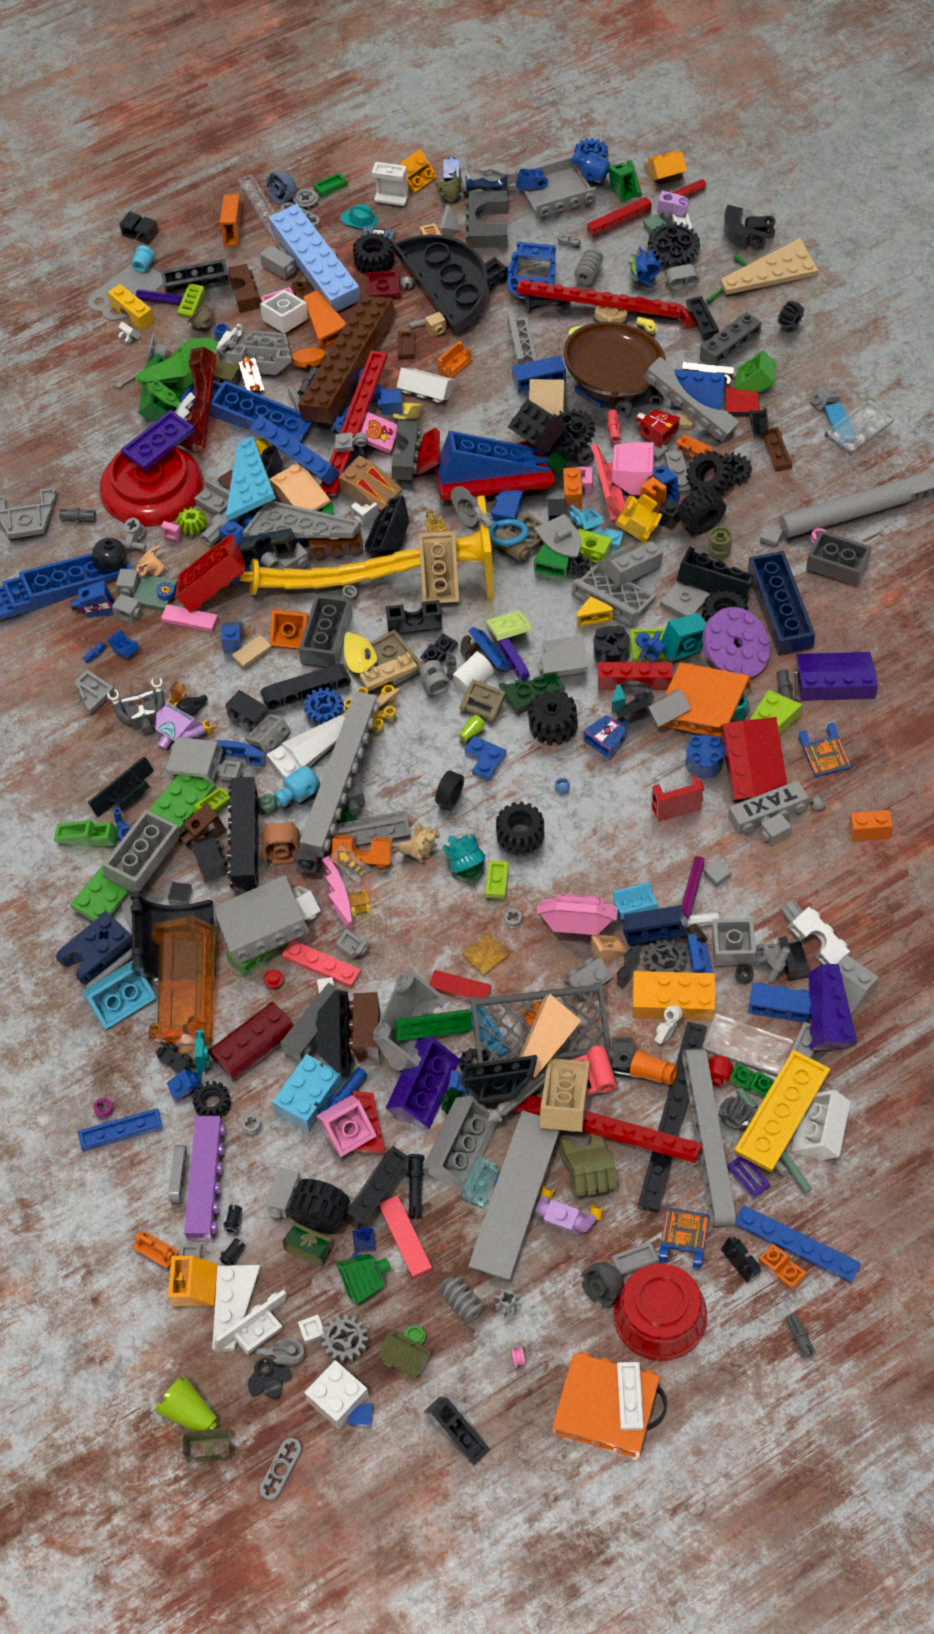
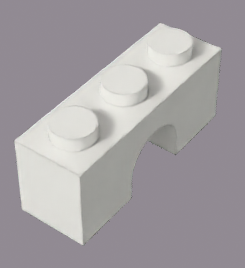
(808, 923)

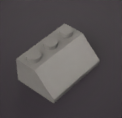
(632, 562)

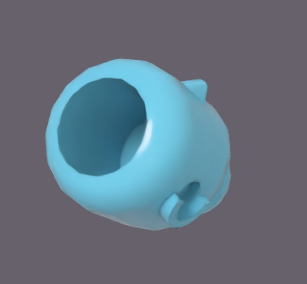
(298, 786)

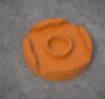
(308, 356)

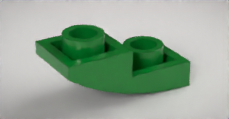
(751, 1082)

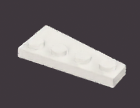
(232, 1298)

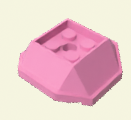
(577, 913)

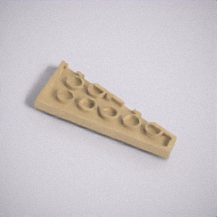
(780, 266)

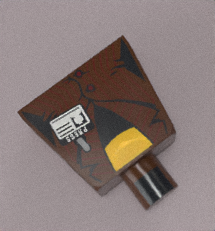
(202, 824)

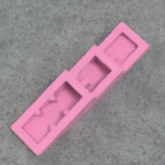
(338, 896)

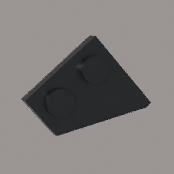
(640, 701)

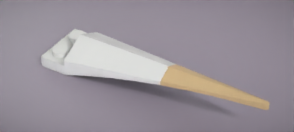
(312, 744)

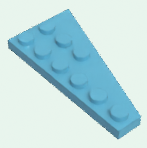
(249, 481)

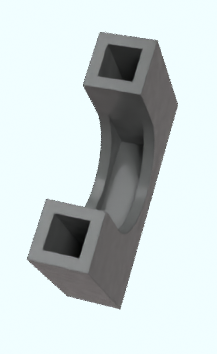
(481, 234)

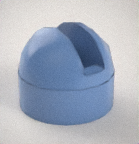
(562, 786)

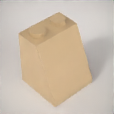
(548, 394)

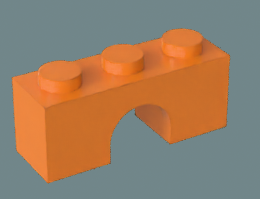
(379, 854)

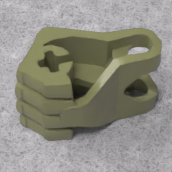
(590, 1166)

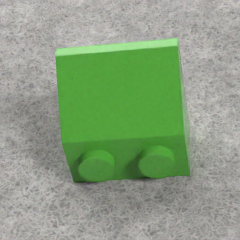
(756, 373)

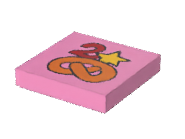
(380, 432)

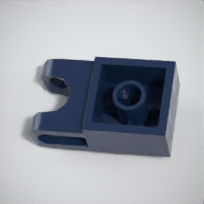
(96, 947)

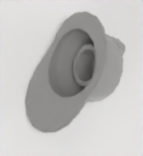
(464, 505)

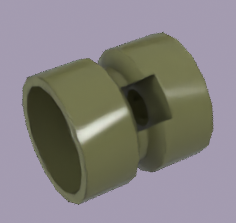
(719, 543)

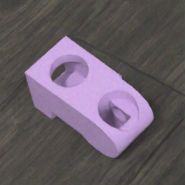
(672, 203)

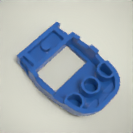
(532, 252)

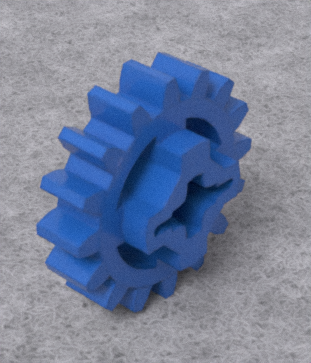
(592, 146)
(323, 705)

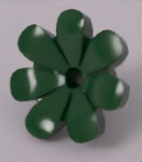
(449, 1099)

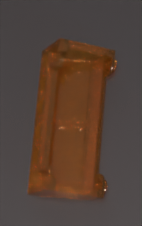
(184, 980)

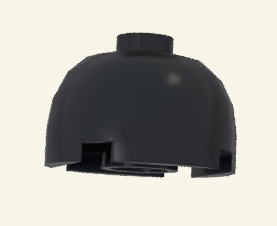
(109, 555)

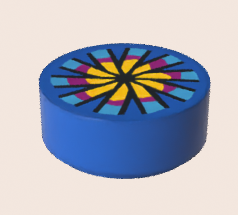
(165, 591)

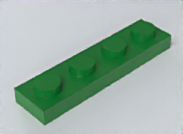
(432, 1025)

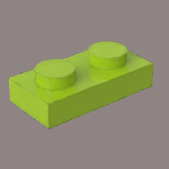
(496, 879)

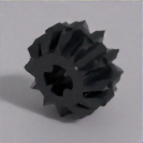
(791, 315)

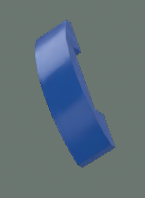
(241, 750)

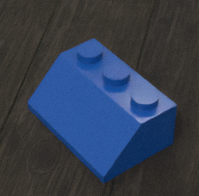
(702, 386)

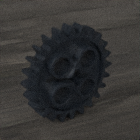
(674, 244)
(576, 434)

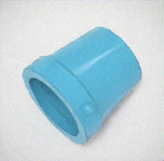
(142, 258)

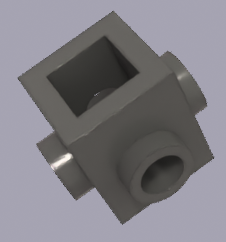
(622, 1052)

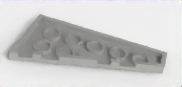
(302, 521)

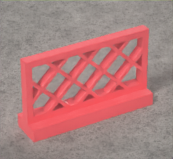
(612, 492)

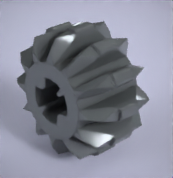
(736, 1113)

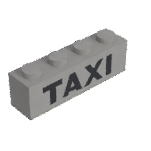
(752, 812)

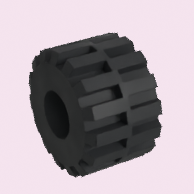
(552, 717)
(318, 1206)

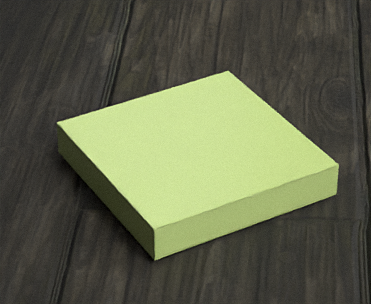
(508, 625)

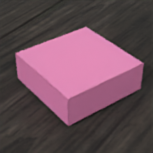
(171, 531)

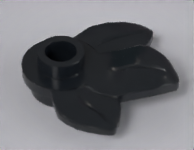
(269, 1381)

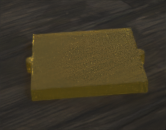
(486, 954)

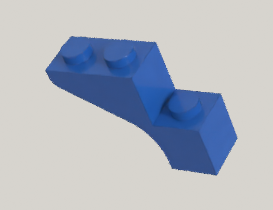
(387, 400)

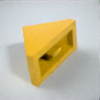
(594, 612)

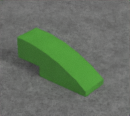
(86, 833)

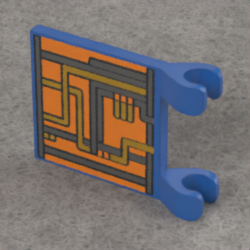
(825, 755)
(684, 1232)

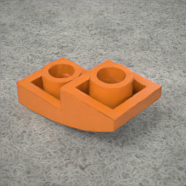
(782, 1268)

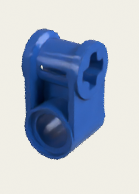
(529, 179)

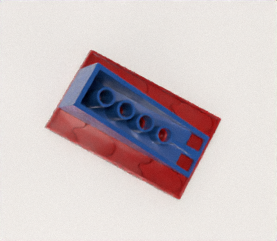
(490, 466)

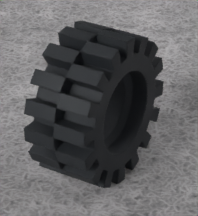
(208, 1090)

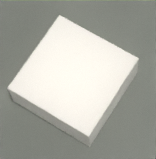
(311, 1329)

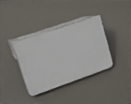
(668, 707)

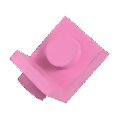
(587, 479)

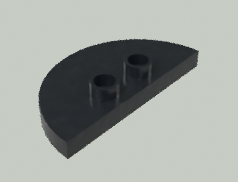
(448, 274)

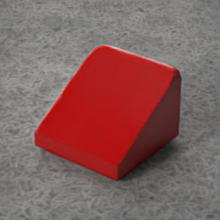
(687, 318)

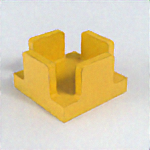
(639, 517)

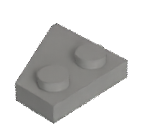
(93, 690)

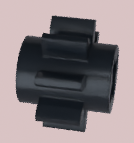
(579, 565)

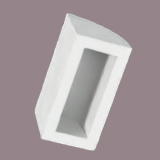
(475, 668)

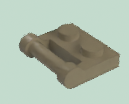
(485, 695)

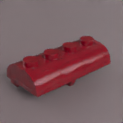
(251, 1041)

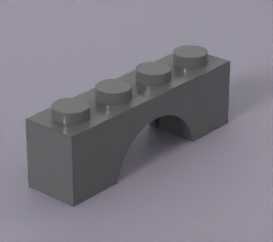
(404, 462)

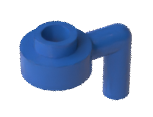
(123, 828)

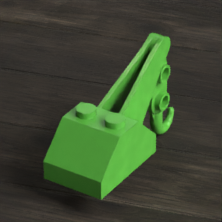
(173, 370)

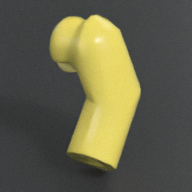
(648, 324)

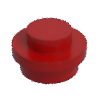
(273, 979)

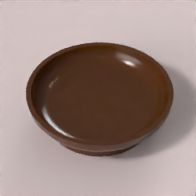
(611, 359)

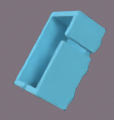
(306, 1087)

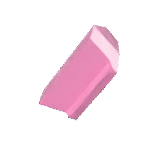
(632, 465)

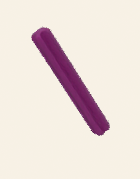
(692, 885)

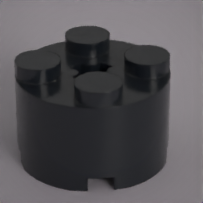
(611, 644)

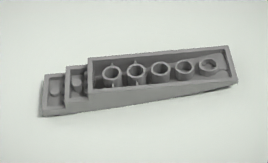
(514, 1197)

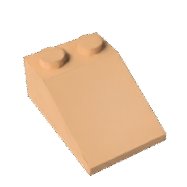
(298, 488)

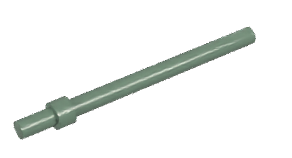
(785, 1157)

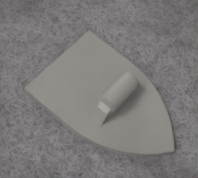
(560, 536)

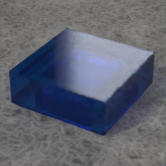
(364, 1240)

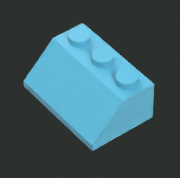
(118, 995)

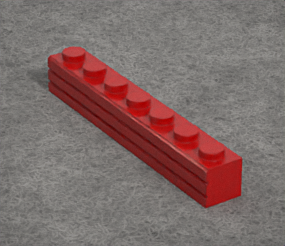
(619, 216)

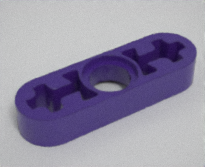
(513, 658)

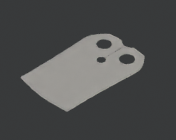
(132, 281)

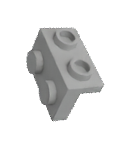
(591, 972)

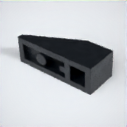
(456, 1429)

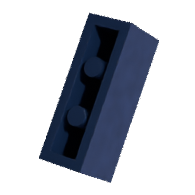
(655, 924)

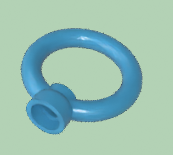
(508, 522)

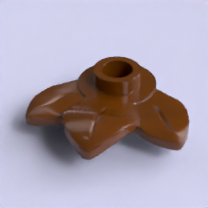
(301, 288)

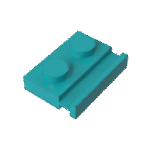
(201, 1055)

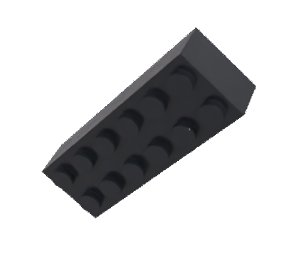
(243, 835)

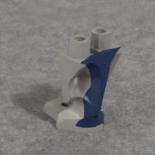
(493, 181)

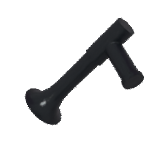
(529, 302)

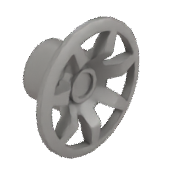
(154, 348)

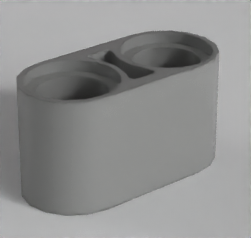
(682, 276)

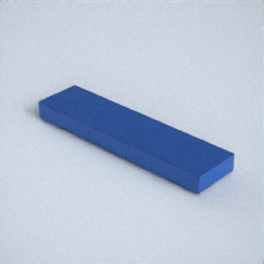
(120, 1129)

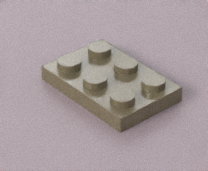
(389, 648)

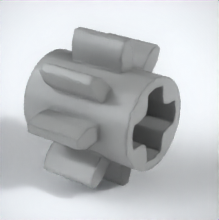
(511, 1297)

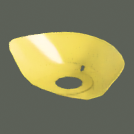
(412, 409)
(355, 652)

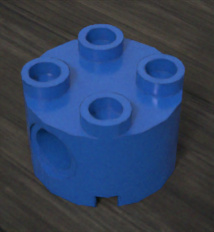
(704, 756)

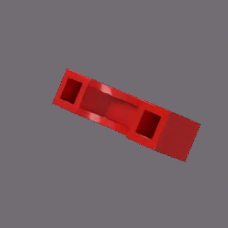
(655, 674)

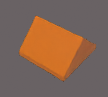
(287, 628)

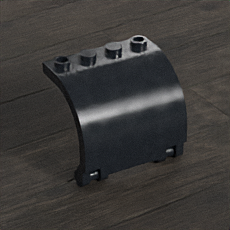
(144, 914)

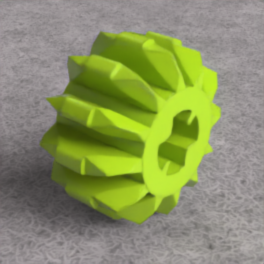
(191, 521)

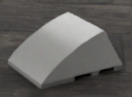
(267, 348)

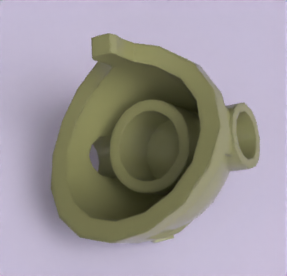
(450, 189)

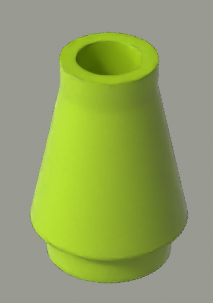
(472, 727)

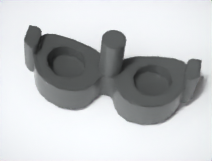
(451, 662)

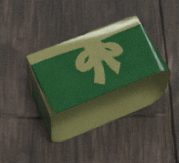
(307, 1244)
(196, 1437)

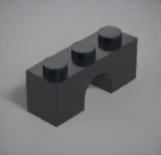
(281, 542)
(426, 617)

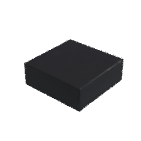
(179, 893)

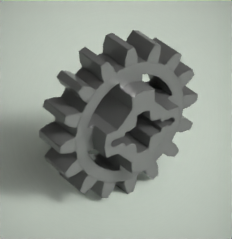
(663, 956)

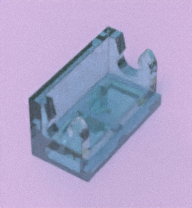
(480, 1182)

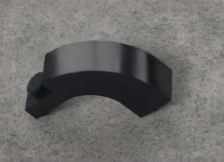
(738, 233)
(307, 862)

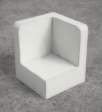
(364, 514)

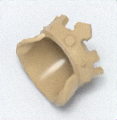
(421, 843)

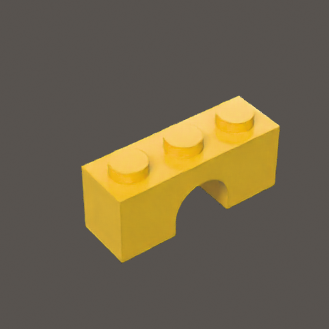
(138, 311)

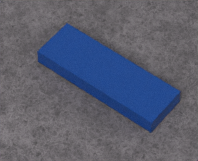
(490, 649)

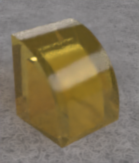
(359, 902)

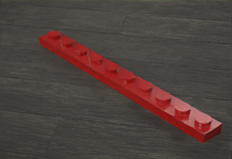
(604, 299)
(357, 413)
(627, 1133)

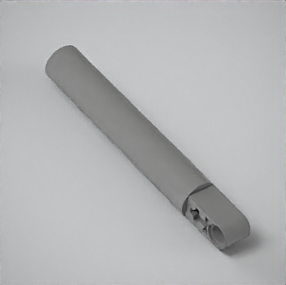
(856, 504)

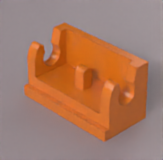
(454, 360)
(654, 490)

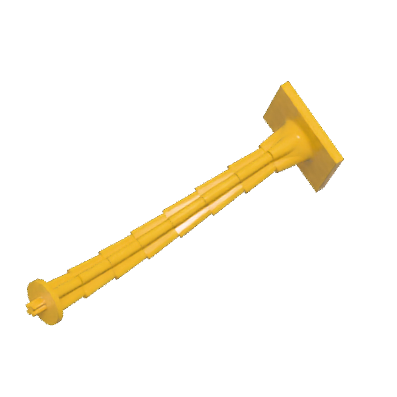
(468, 549)

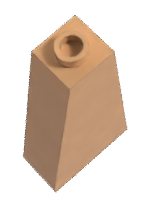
(548, 1031)

